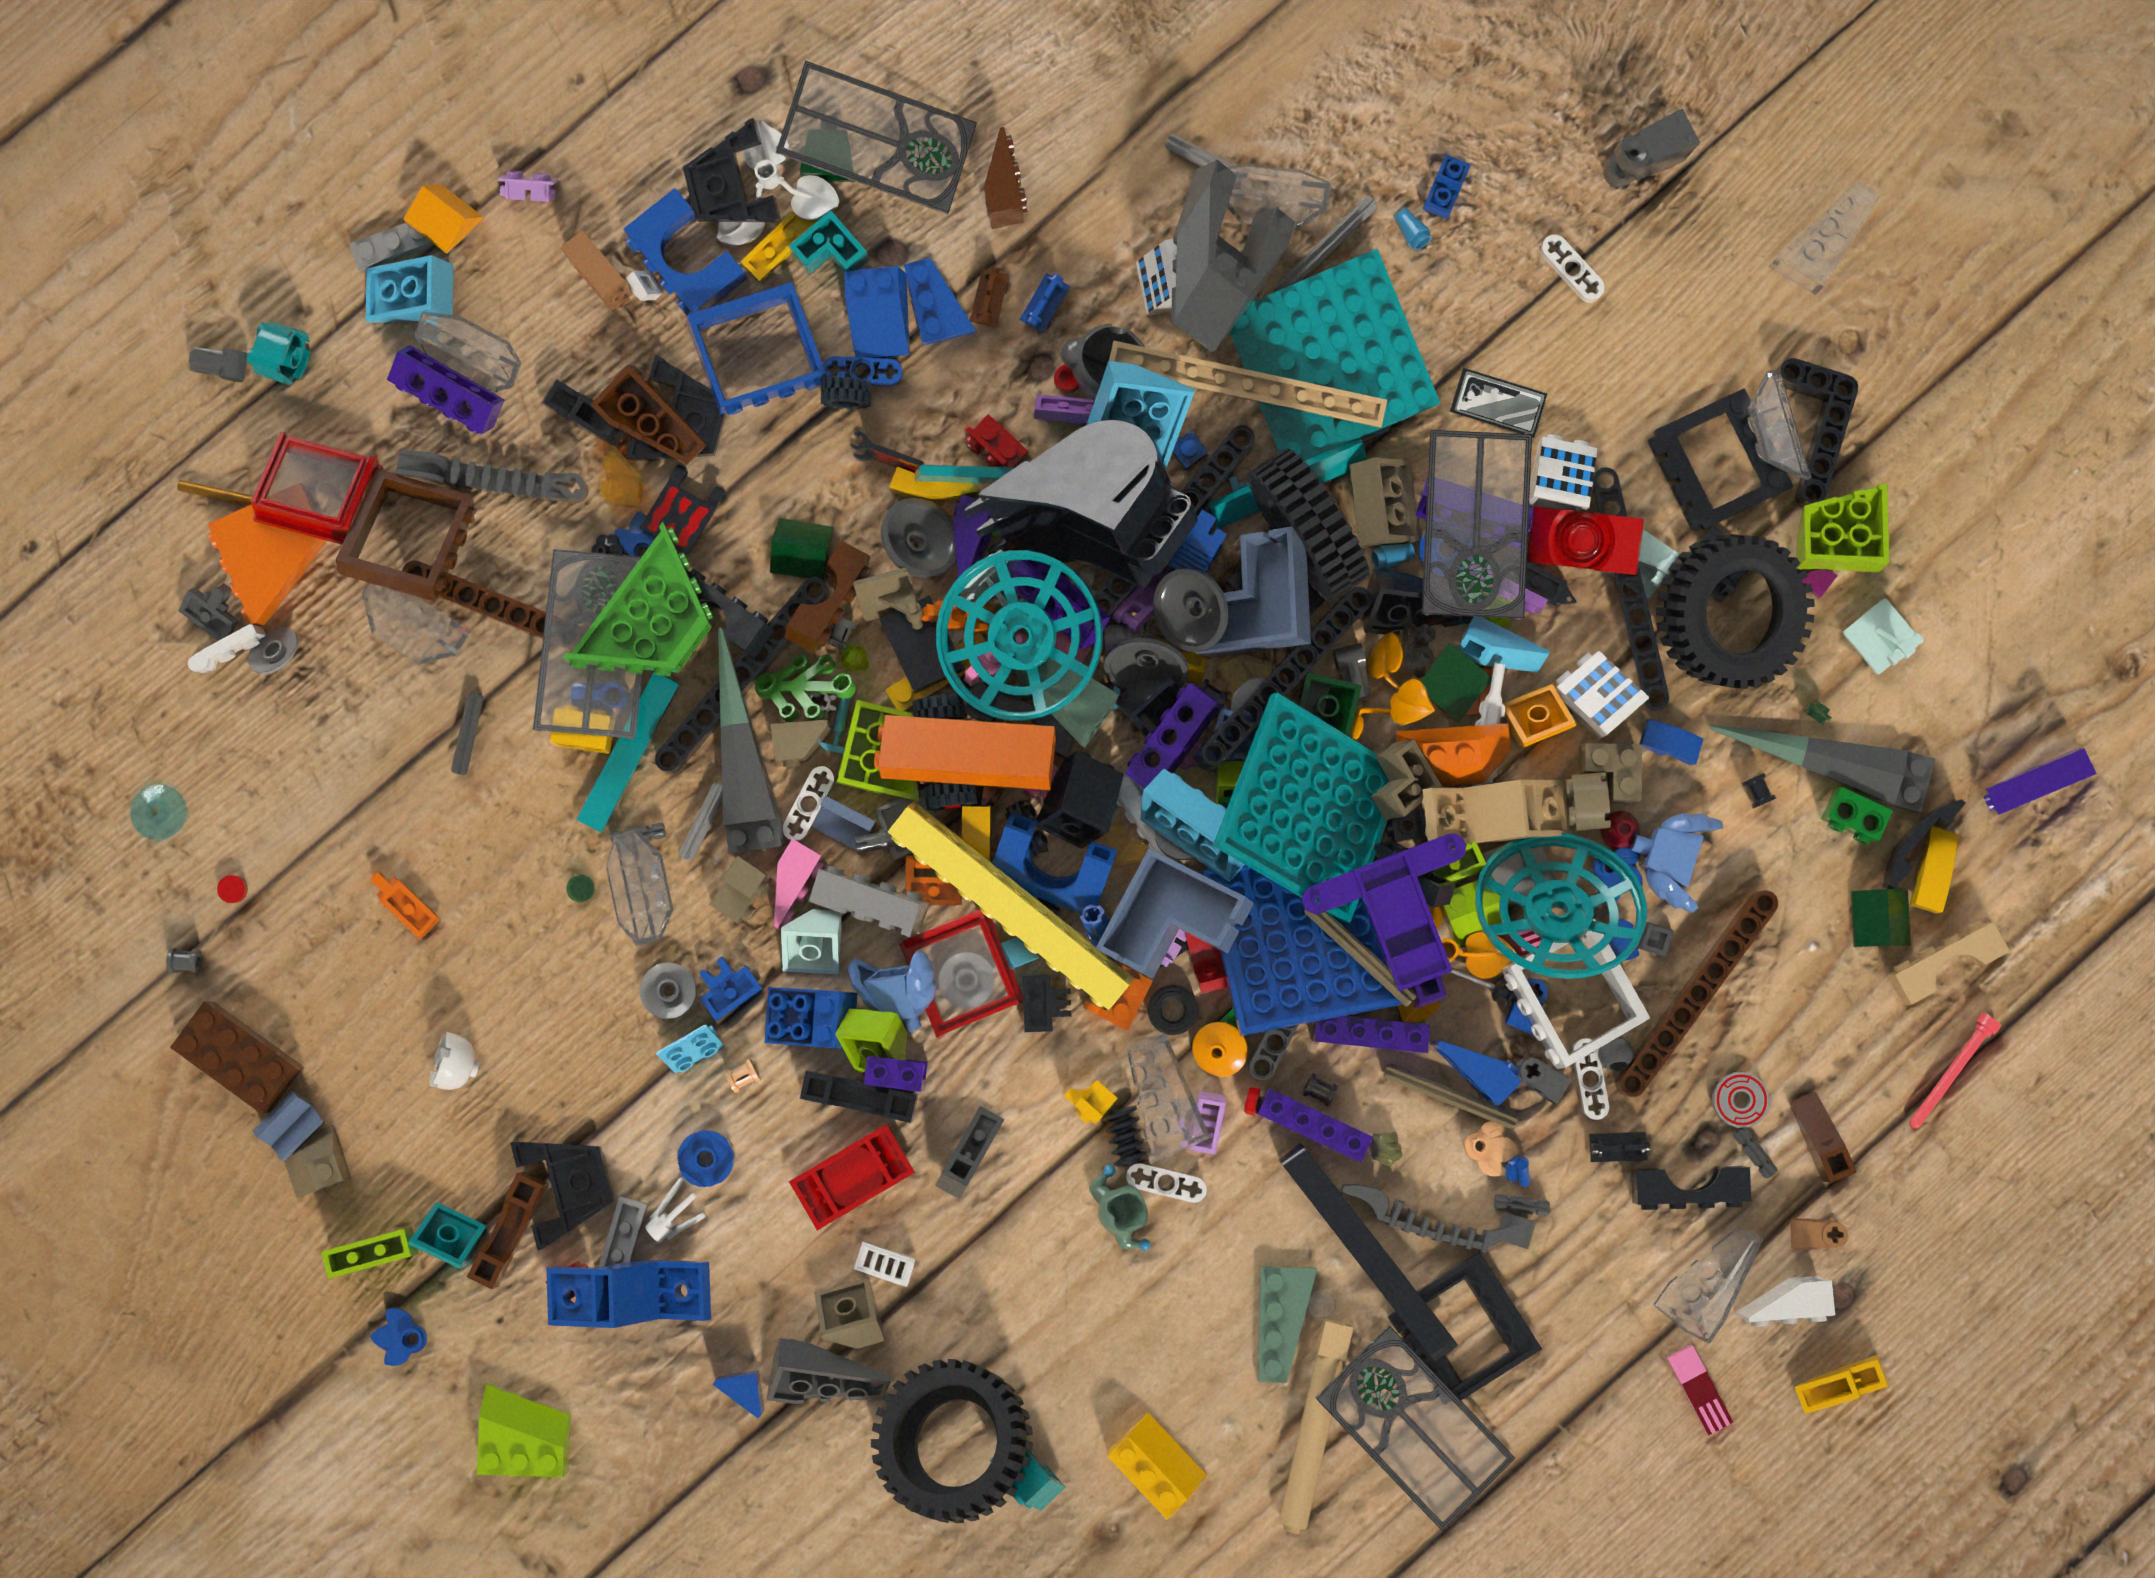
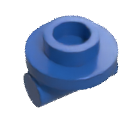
(1518, 1169)

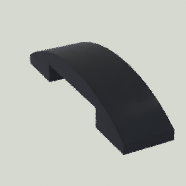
(1897, 866)

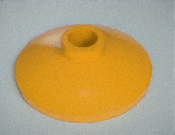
(1221, 1036)

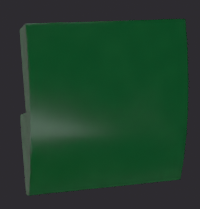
(1454, 682)

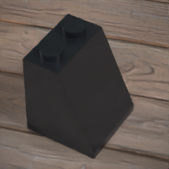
(1081, 800)

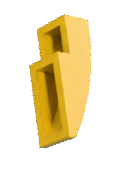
(904, 484)
(977, 829)
(1935, 870)
(1842, 1384)

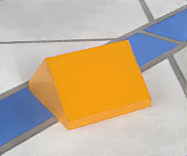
(441, 216)
(1537, 716)

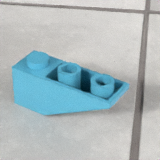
(1492, 644)

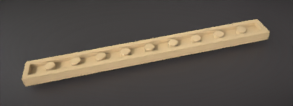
(1254, 385)

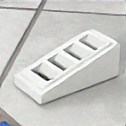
(907, 1271)

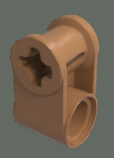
(1812, 1233)

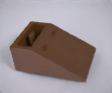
(1002, 197)

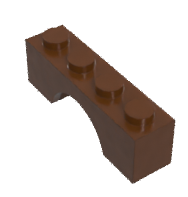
(811, 623)
(509, 1230)

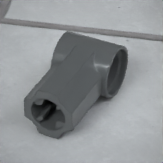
(226, 364)
(1351, 664)

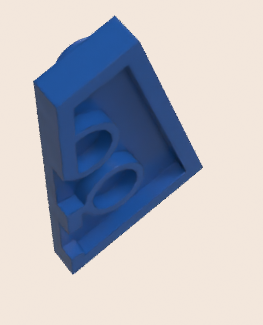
(934, 304)

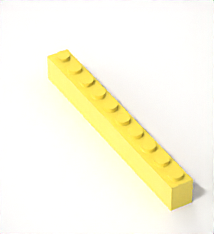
(1010, 905)

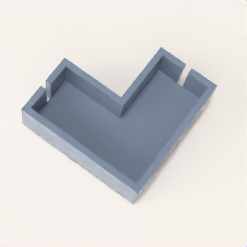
(1274, 596)
(1161, 902)

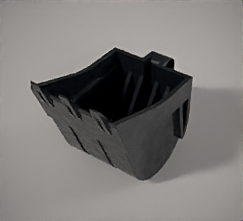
(1092, 503)

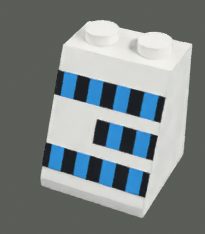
(1157, 277)
(1562, 474)
(1599, 694)

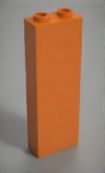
(966, 752)

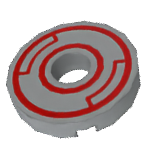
(1757, 1097)

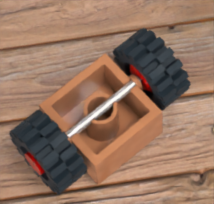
(937, 794)

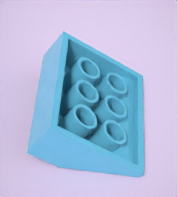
(1145, 400)

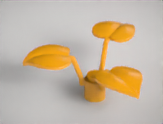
(1410, 701)
(1482, 961)

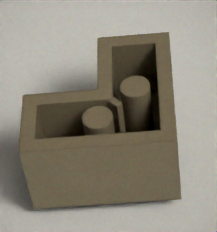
(1620, 763)
(1408, 777)
(740, 890)

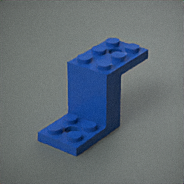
(628, 1293)

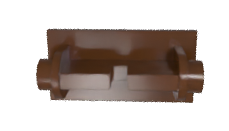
(989, 297)

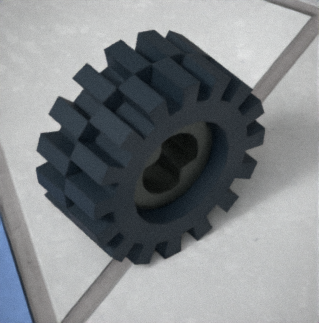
(846, 393)

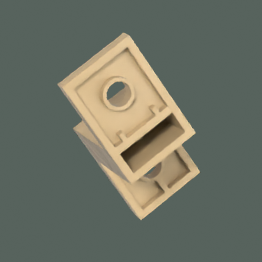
(1497, 811)

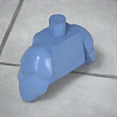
(1672, 856)
(896, 989)

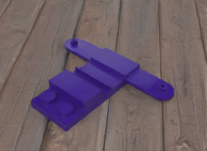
(1396, 907)

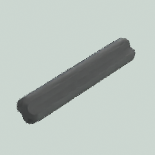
(467, 734)

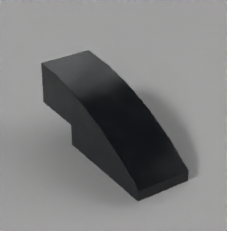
(577, 410)
(1435, 888)

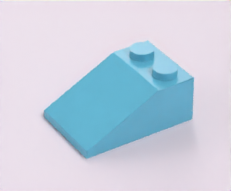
(407, 289)

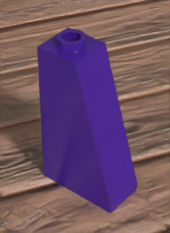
(2039, 781)

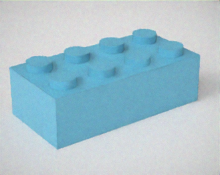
(1187, 821)

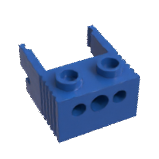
(1199, 546)

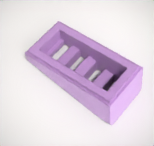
(1213, 1099)

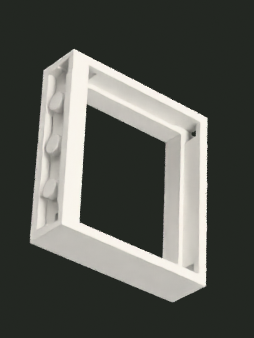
(1542, 1027)

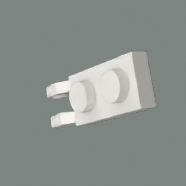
(226, 648)

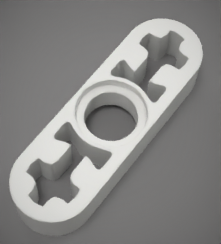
(1553, 258)
(811, 781)
(1587, 1100)
(1185, 1195)

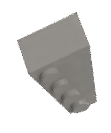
(869, 901)

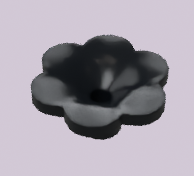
(608, 545)

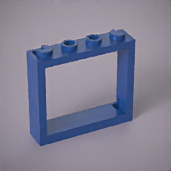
(743, 307)

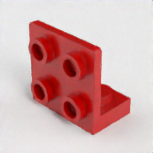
(994, 444)
(1206, 965)

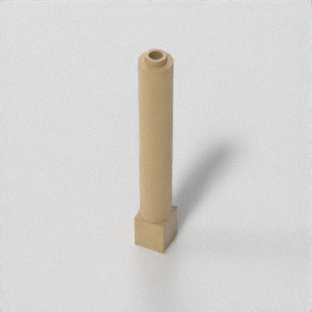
(1314, 1428)

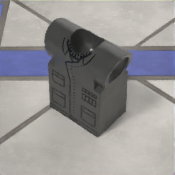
(1651, 150)

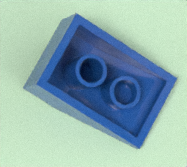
(878, 311)
(1487, 1075)

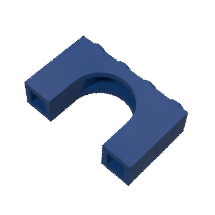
(650, 235)
(1071, 891)

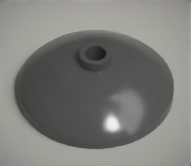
(926, 527)
(1179, 610)
(1143, 660)

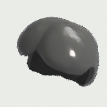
(1090, 354)

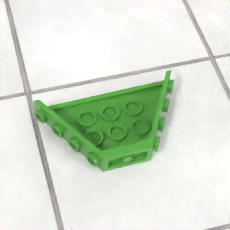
(651, 617)

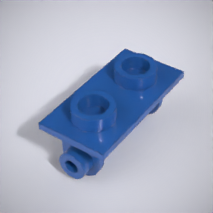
(1045, 302)

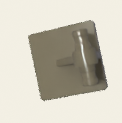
(888, 593)

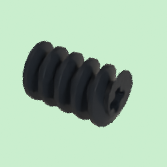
(1125, 1136)

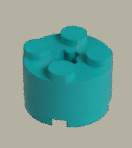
(279, 352)

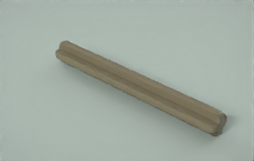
(1361, 955)
(1450, 1096)

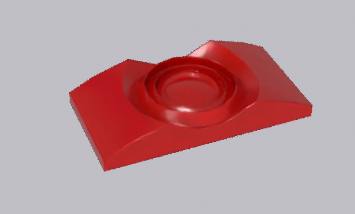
(1585, 540)
(851, 1177)

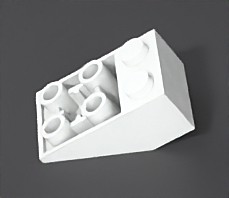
(1792, 1299)

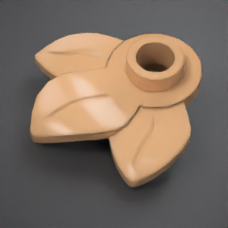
(1494, 1148)

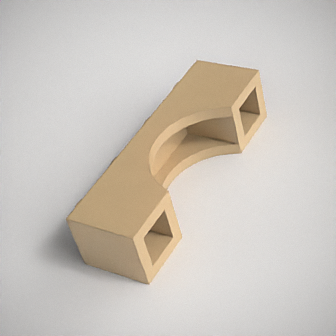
(1918, 979)

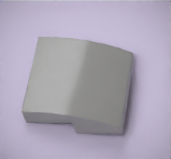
(1513, 865)

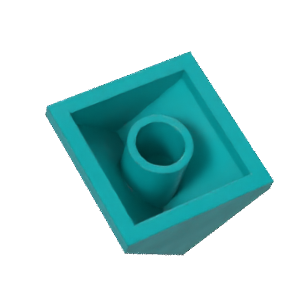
(448, 1235)

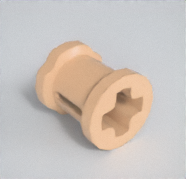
(742, 1075)

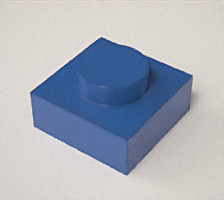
(1189, 450)

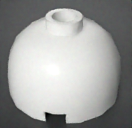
(453, 1063)

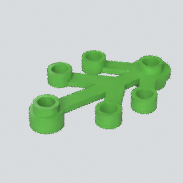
(802, 685)

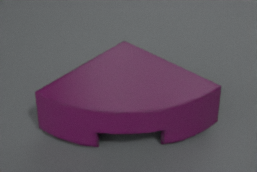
(1820, 581)

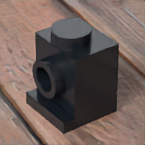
(1395, 830)

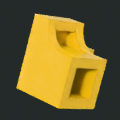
(1091, 1102)

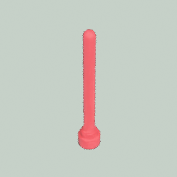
(1985, 1028)

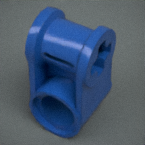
(1516, 1018)

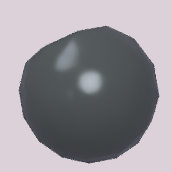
(1616, 1054)

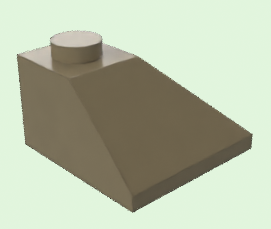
(798, 740)
(317, 1163)
(849, 1314)

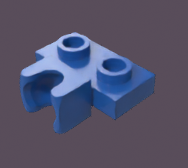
(728, 989)

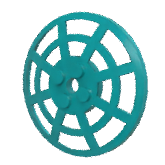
(1004, 627)
(1565, 896)

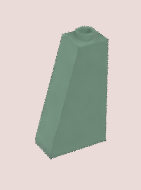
(1086, 711)

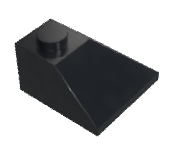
(1147, 701)

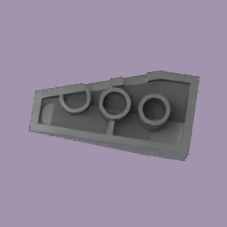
(812, 1372)

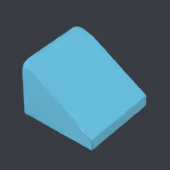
(1017, 953)

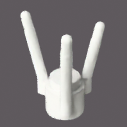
(662, 1225)

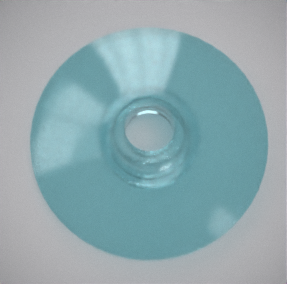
(171, 812)

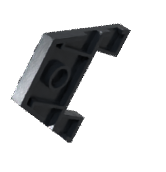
(717, 183)
(692, 402)
(577, 1181)

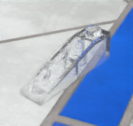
(1707, 1292)

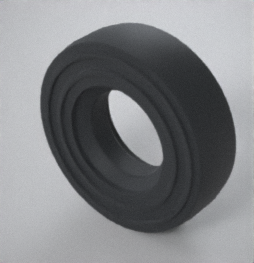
(1155, 1010)

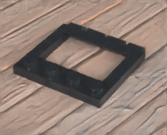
(1688, 488)
(1499, 1310)

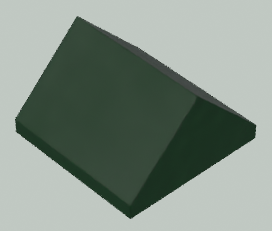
(800, 549)
(1880, 918)

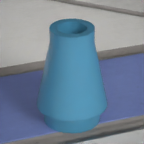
(1413, 230)
(1391, 555)

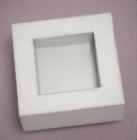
(644, 285)

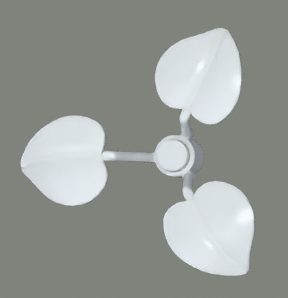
(810, 200)

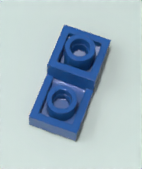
(1446, 186)
(1671, 741)

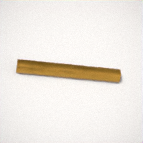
(214, 492)

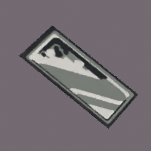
(1498, 402)

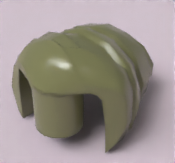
(1386, 1148)

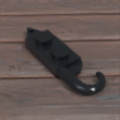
(1548, 586)

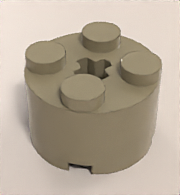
(1589, 801)

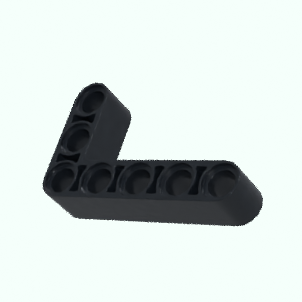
(1825, 425)

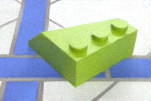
(1845, 532)
(858, 756)
(521, 1436)

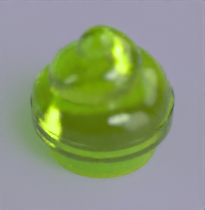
(854, 658)

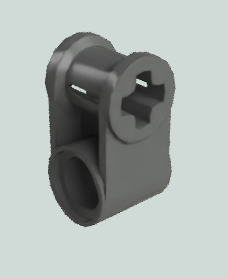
(1545, 1081)

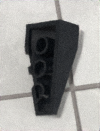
(1399, 601)

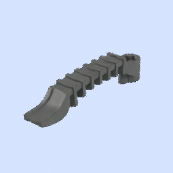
(442, 471)
(1512, 1228)

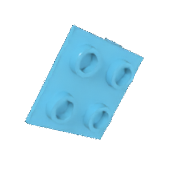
(690, 1049)

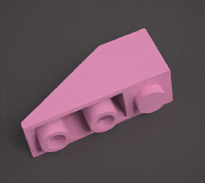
(793, 874)

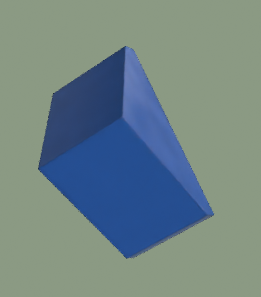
(744, 1390)

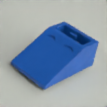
(806, 1016)

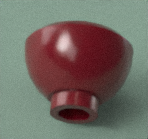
(1622, 830)

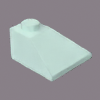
(812, 943)

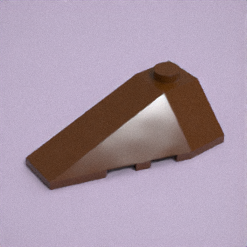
(643, 411)

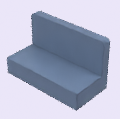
(842, 822)
(289, 1124)

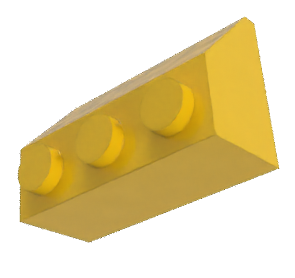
(1157, 1465)

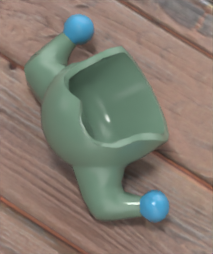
(1120, 1210)

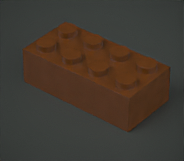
(236, 1057)

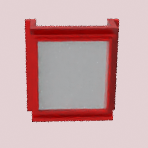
(312, 488)
(968, 971)

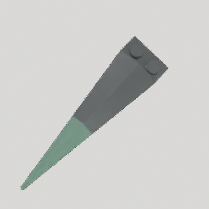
(1879, 772)
(747, 798)

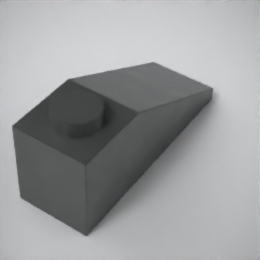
(969, 1152)

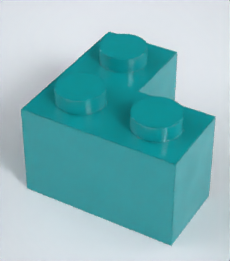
(826, 240)
(1038, 1486)

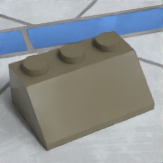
(1384, 502)

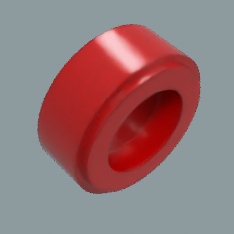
(1064, 380)
(232, 889)
(1252, 1101)

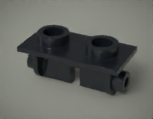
(1039, 840)
(1618, 1147)

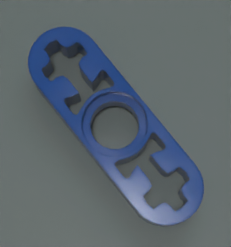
(856, 361)

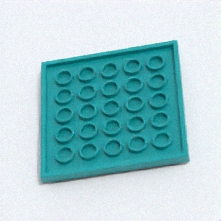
(1340, 334)
(1304, 803)

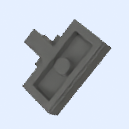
(210, 611)

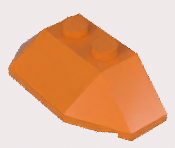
(1462, 753)

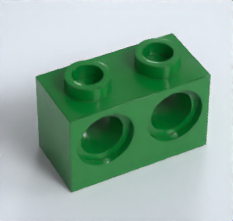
(1858, 809)

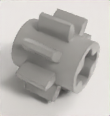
(828, 699)

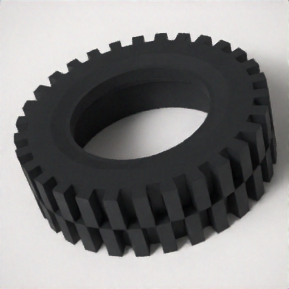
(1295, 498)
(1687, 605)
(901, 1430)

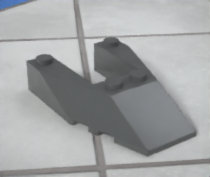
(1211, 275)

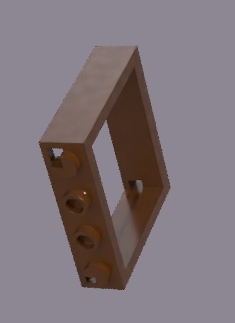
(426, 588)

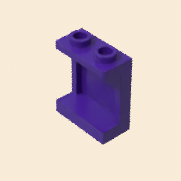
(896, 1073)

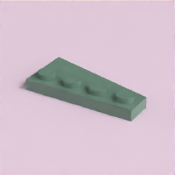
(1281, 1317)

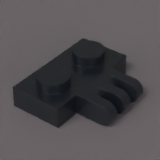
(1042, 1003)

